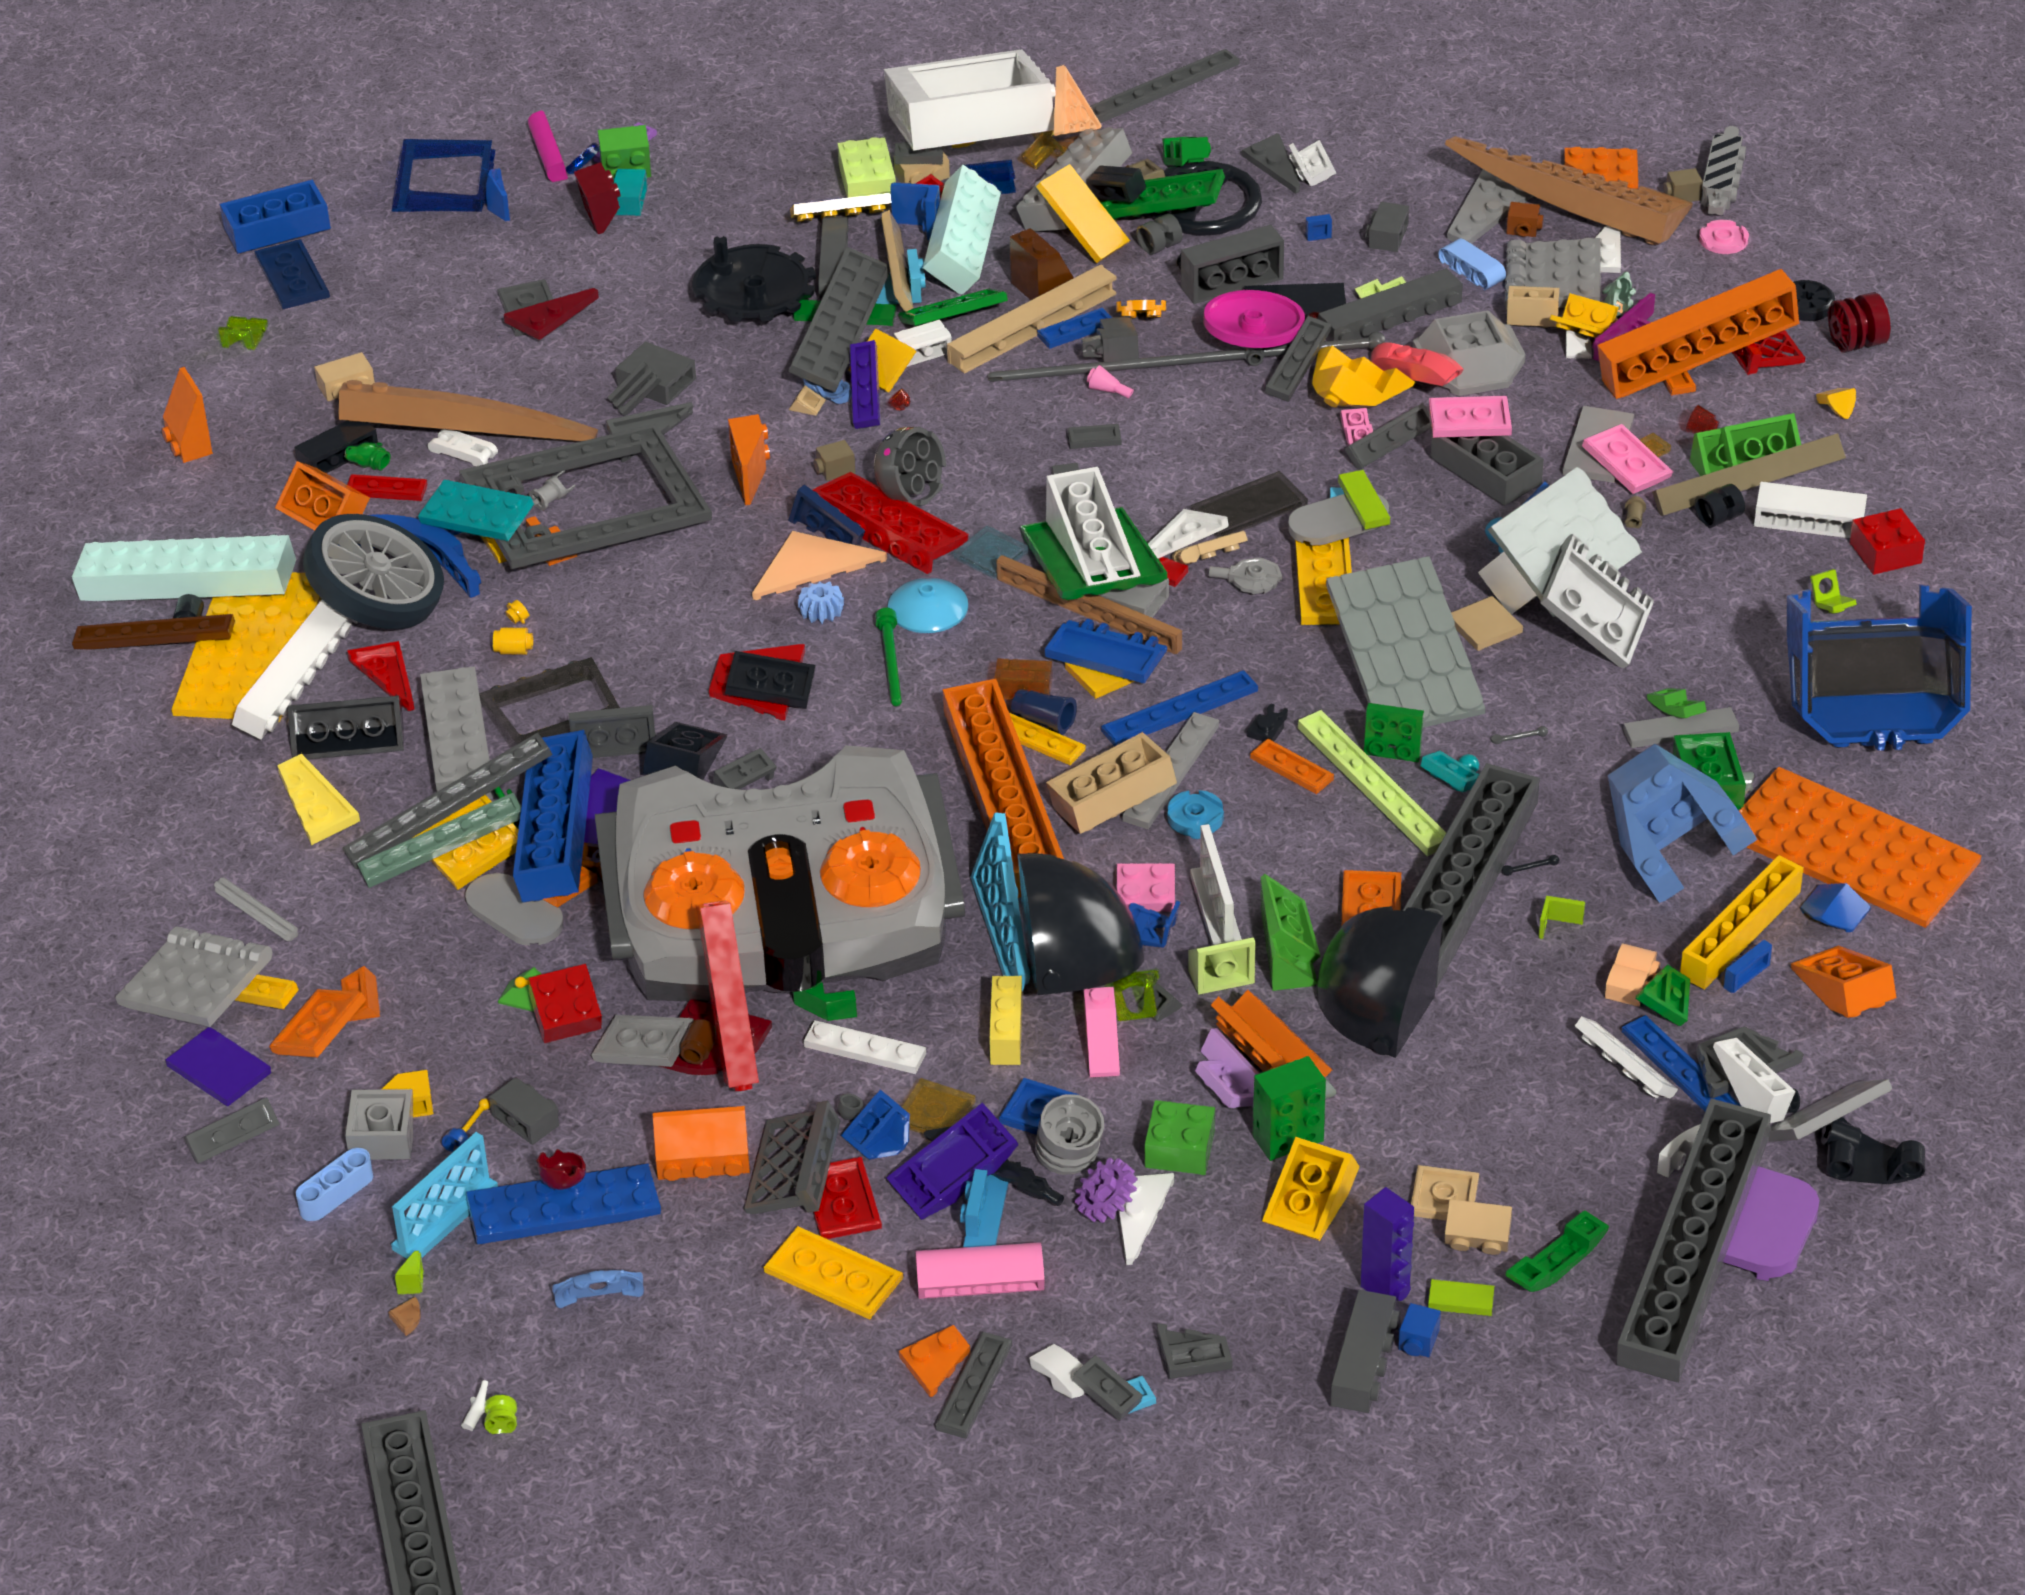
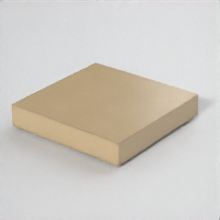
(1486, 623)
(1436, 1186)

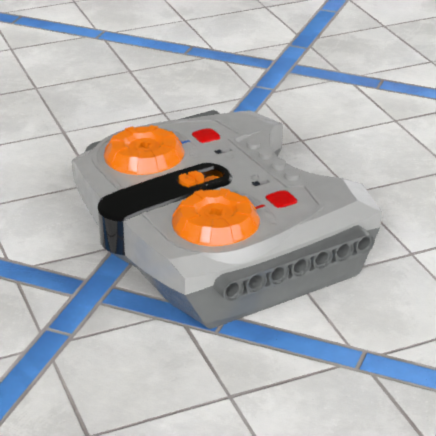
(819, 875)

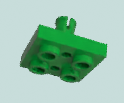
(1394, 725)

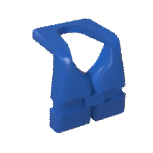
(1149, 920)

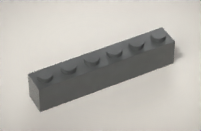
(1393, 306)

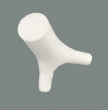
(477, 1408)

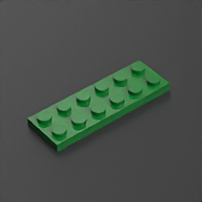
(1170, 194)

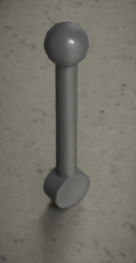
(1541, 731)

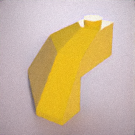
(1355, 381)

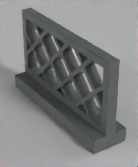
(814, 1161)

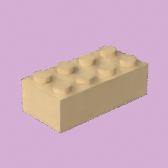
(1111, 782)

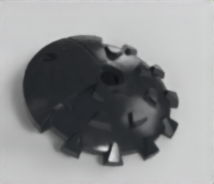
(752, 281)

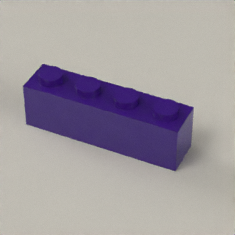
(1387, 1245)

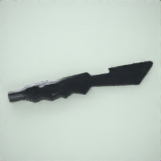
(1016, 1174)

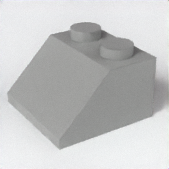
(381, 1123)

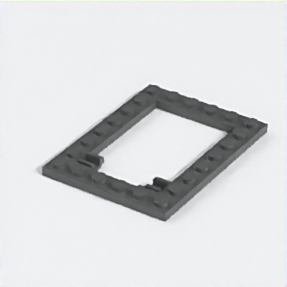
(526, 549)

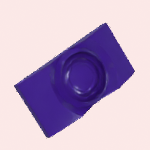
(942, 1168)

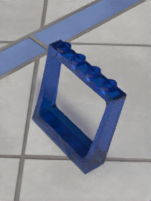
(413, 201)

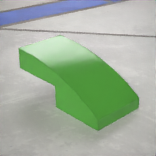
(1675, 702)

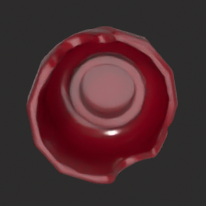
(561, 1169)

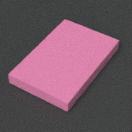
(1470, 416)
(1627, 458)

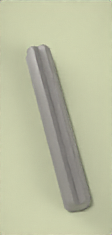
(256, 909)

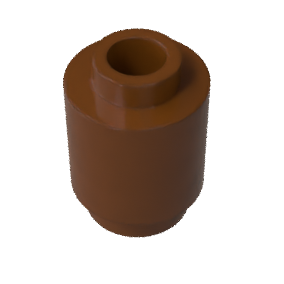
(698, 1041)

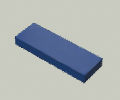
(1072, 328)

